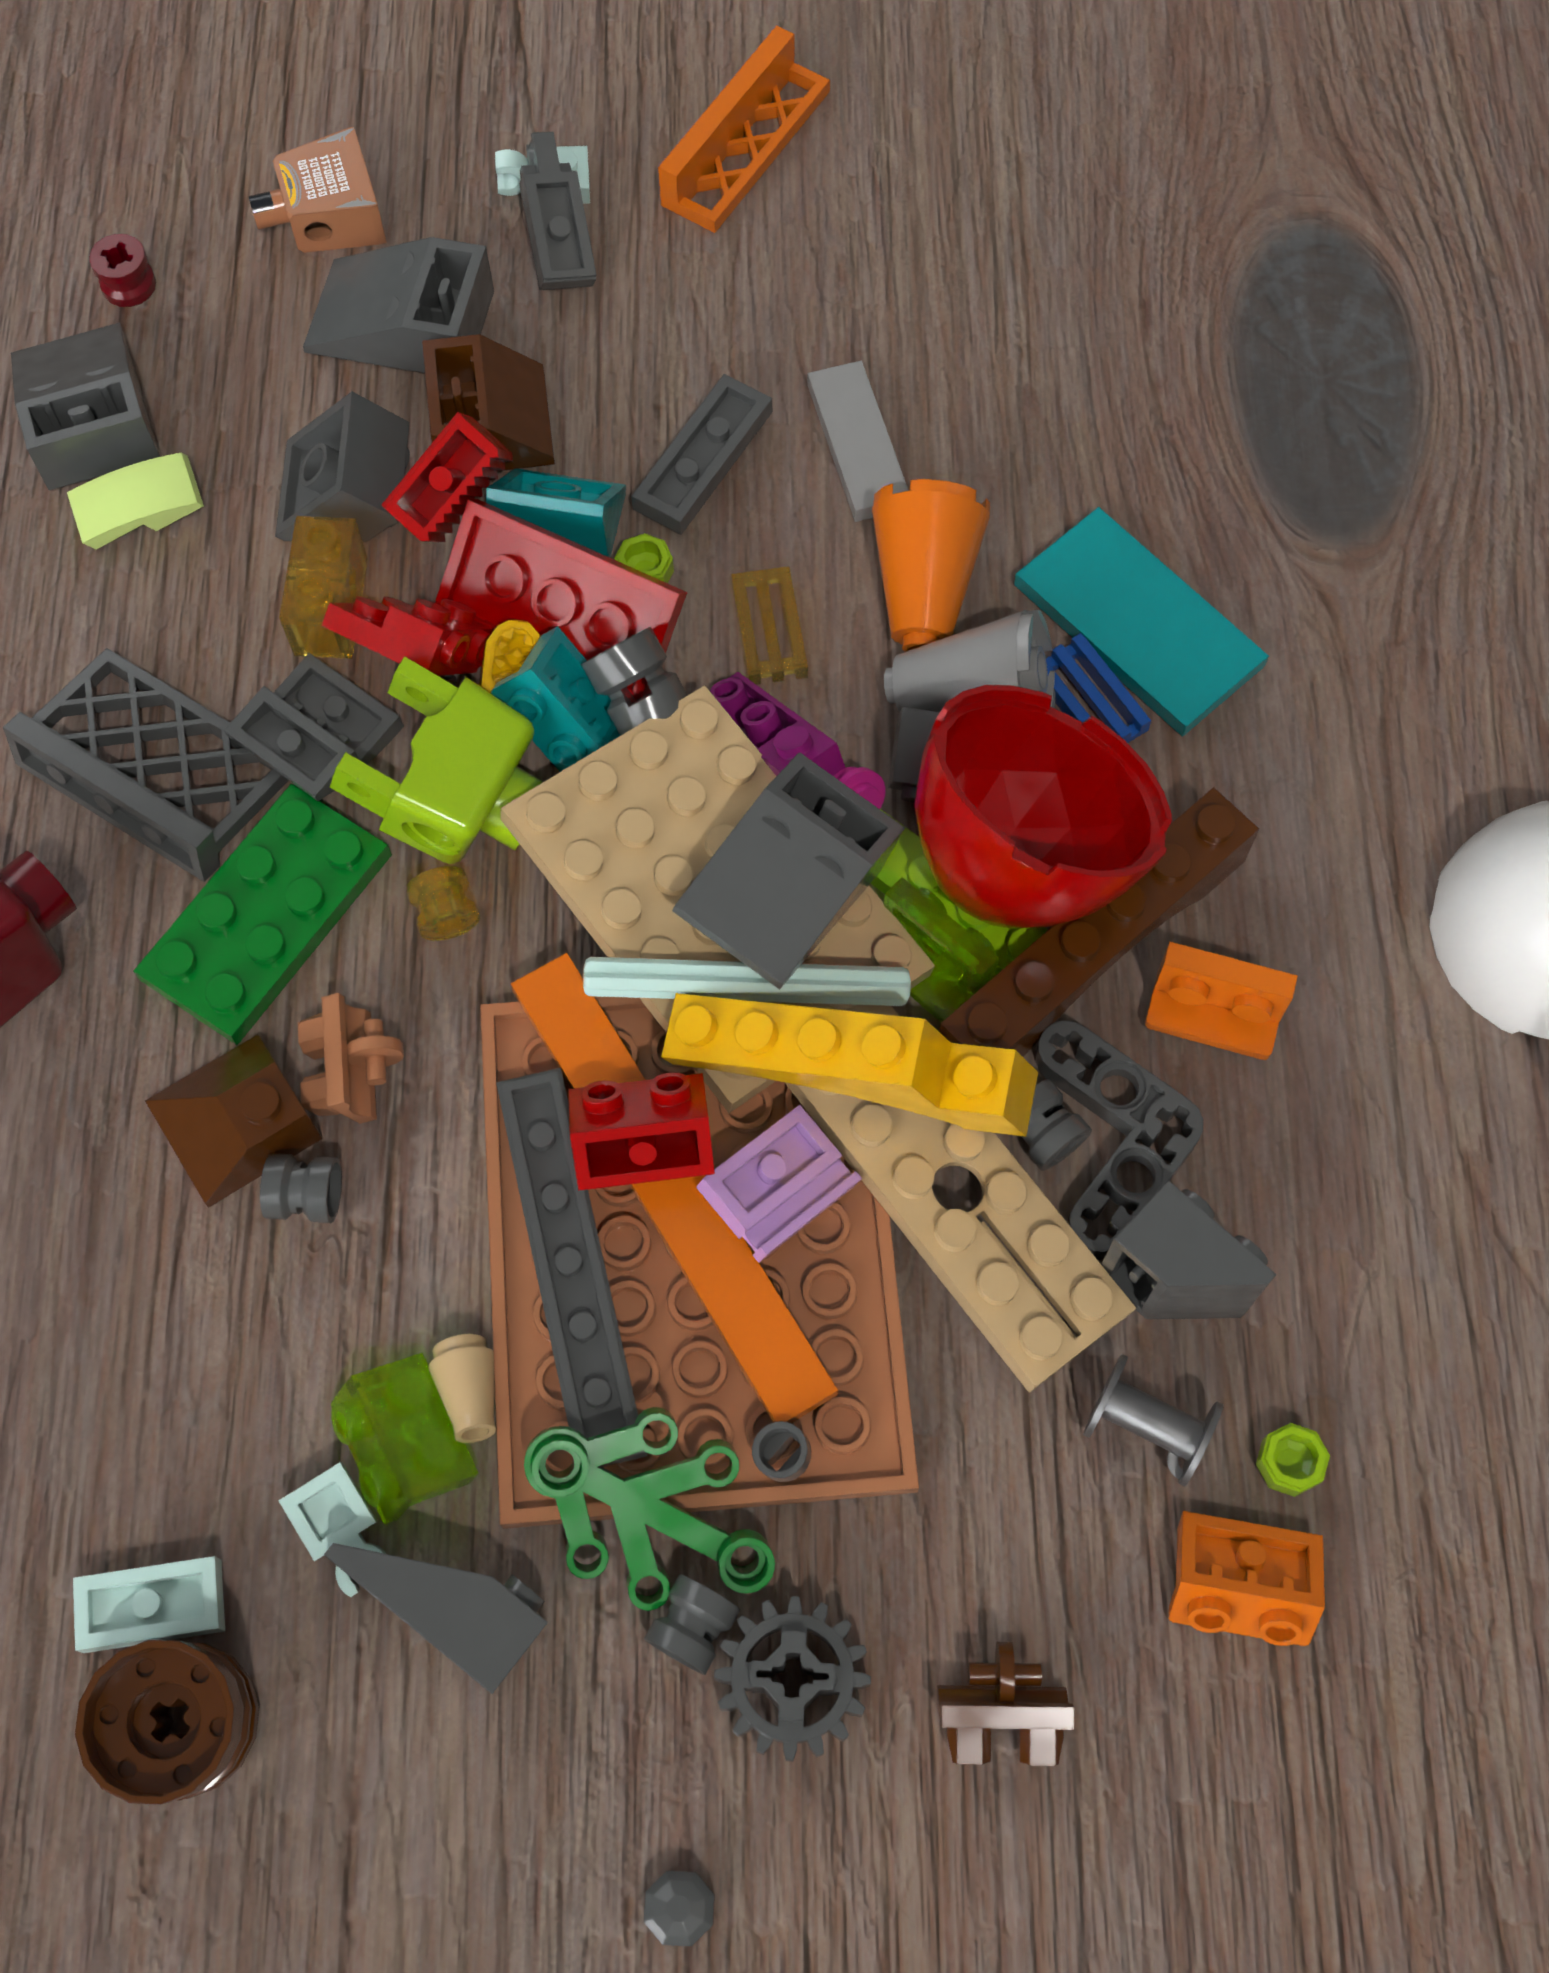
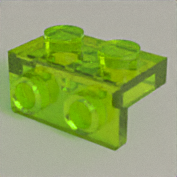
(961, 956)
(400, 1436)

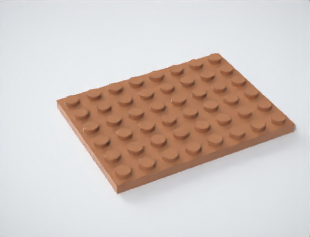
(830, 1275)

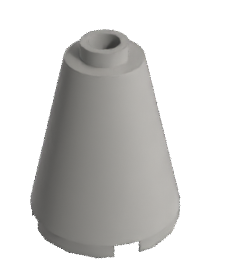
(991, 654)

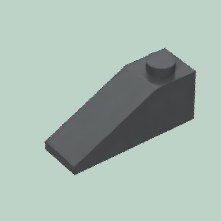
(458, 1611)

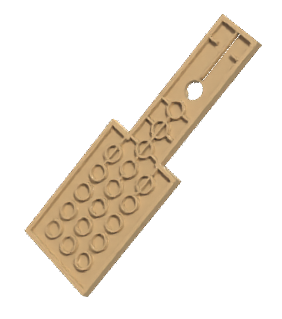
(624, 845)

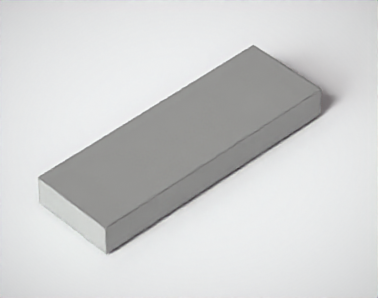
(855, 435)

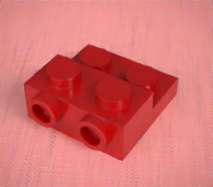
(430, 634)

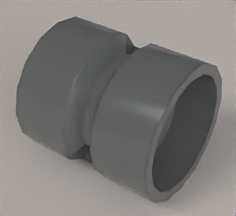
(625, 664)

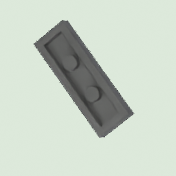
(702, 454)

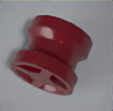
(122, 270)

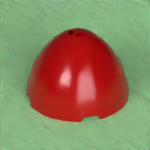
(1034, 809)

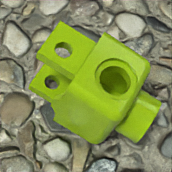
(458, 769)

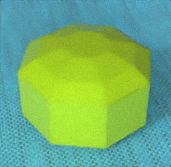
(647, 555)
(1292, 1459)

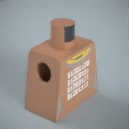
(323, 196)

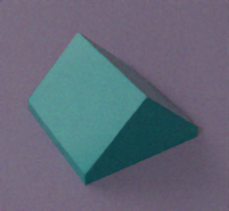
(565, 505)

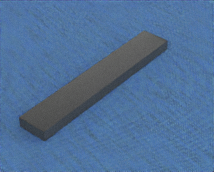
(567, 1258)

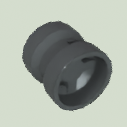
(1051, 1128)
(296, 1187)
(692, 1624)

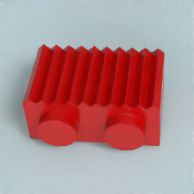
(447, 477)

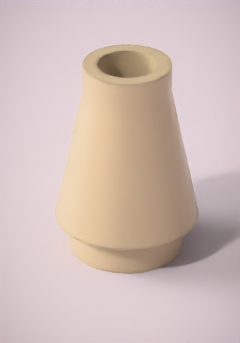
(466, 1385)

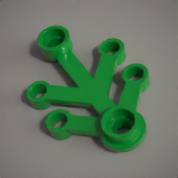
(639, 1502)

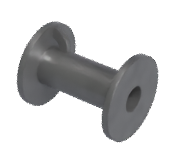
(1156, 1422)

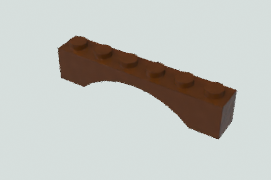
(1069, 957)

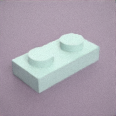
(148, 1604)

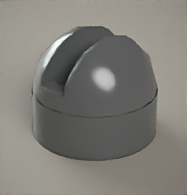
(773, 1442)

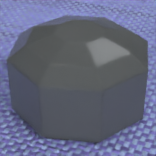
(679, 1908)

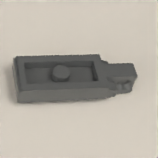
(555, 218)

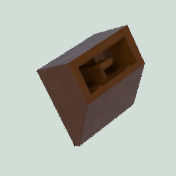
(493, 387)

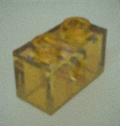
(323, 568)

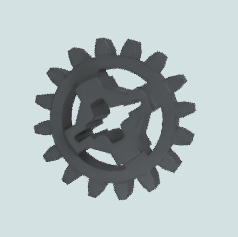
(839, 1678)

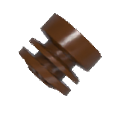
(126, 1721)

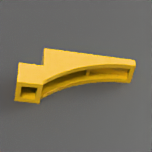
(856, 1055)

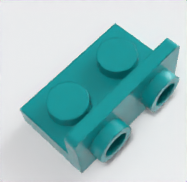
(559, 701)

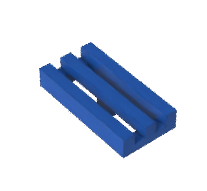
(1106, 680)

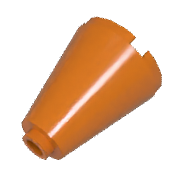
(927, 555)

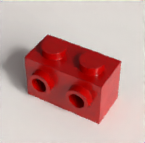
(640, 1131)

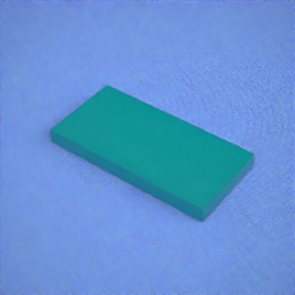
(1141, 620)

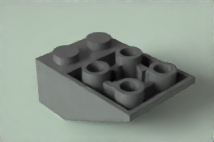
(396, 296)
(81, 406)
(789, 870)

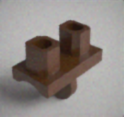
(1012, 1703)

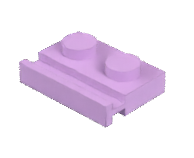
(778, 1183)

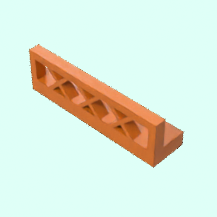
(728, 120)

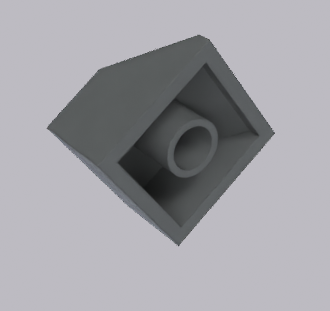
(344, 467)

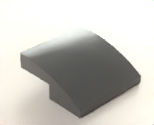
(312, 724)

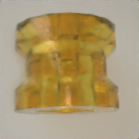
(442, 903)

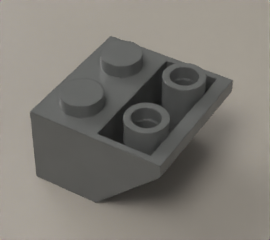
(1184, 1263)

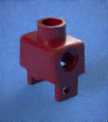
(29, 908)

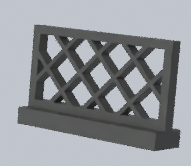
(110, 788)

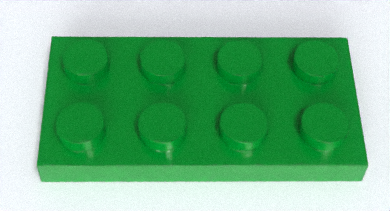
(263, 914)

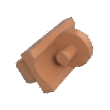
(353, 1058)

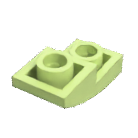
(134, 496)

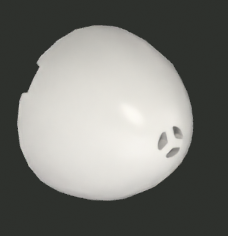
(1495, 921)

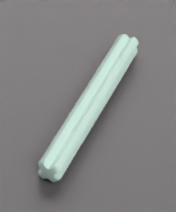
(737, 981)

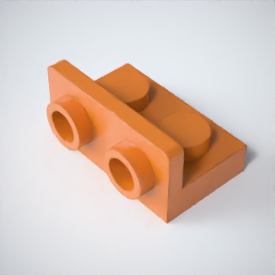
(1219, 1000)
(1248, 1579)

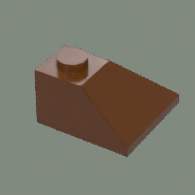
(231, 1119)

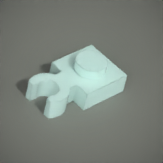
(328, 1513)

